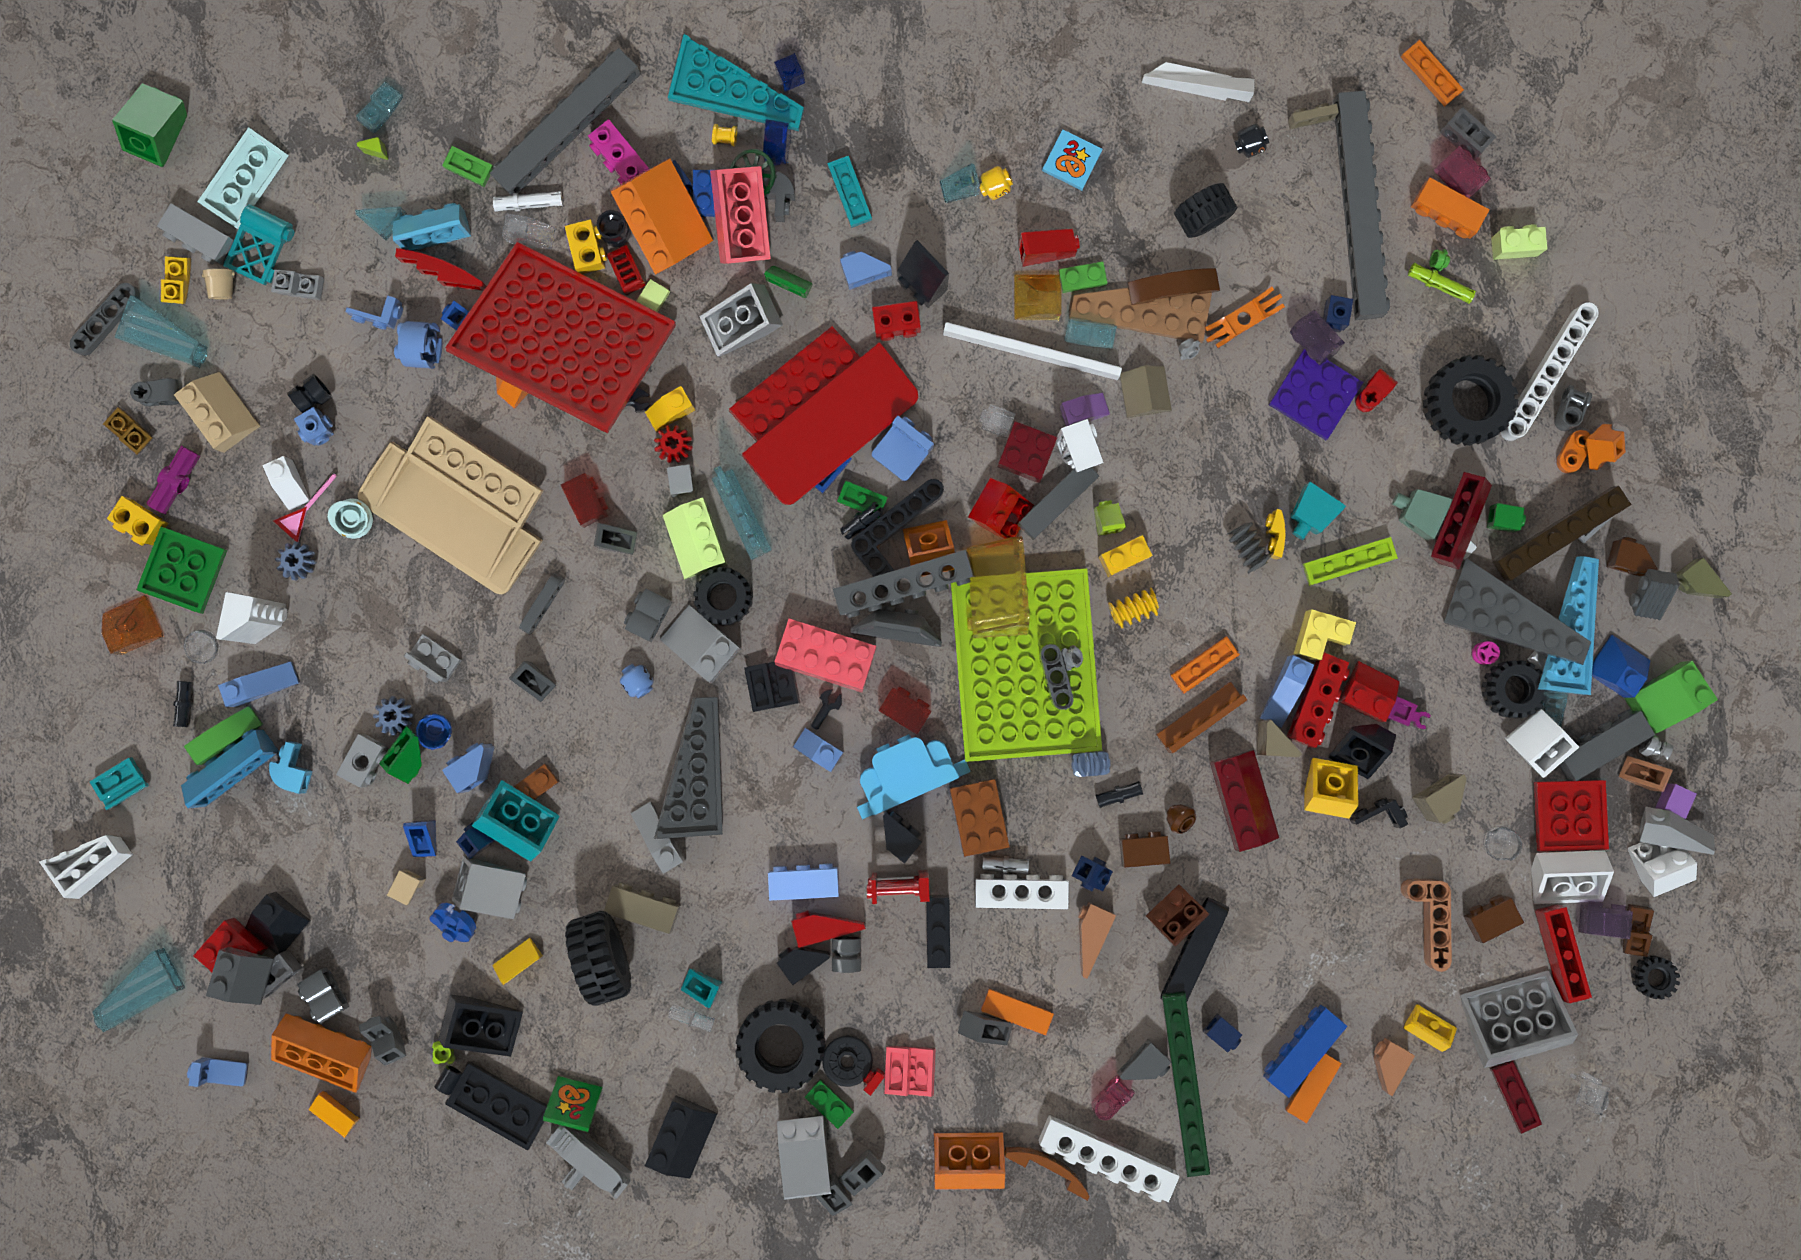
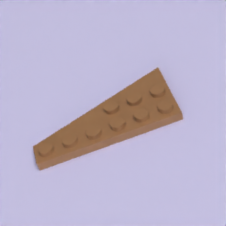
(1170, 317)

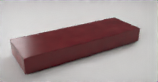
(1516, 1096)

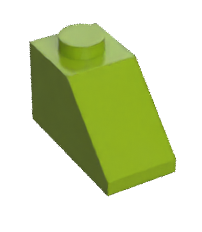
(1108, 518)

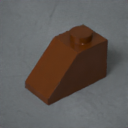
(1630, 557)

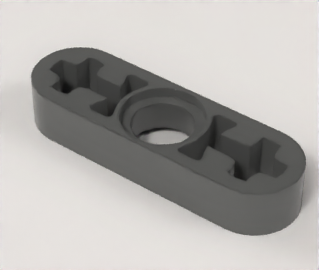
(542, 603)

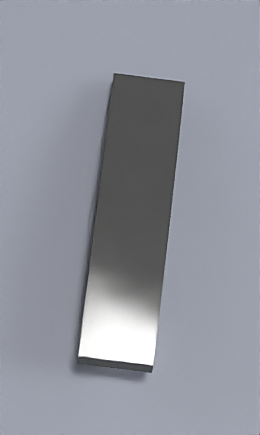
(1057, 501)

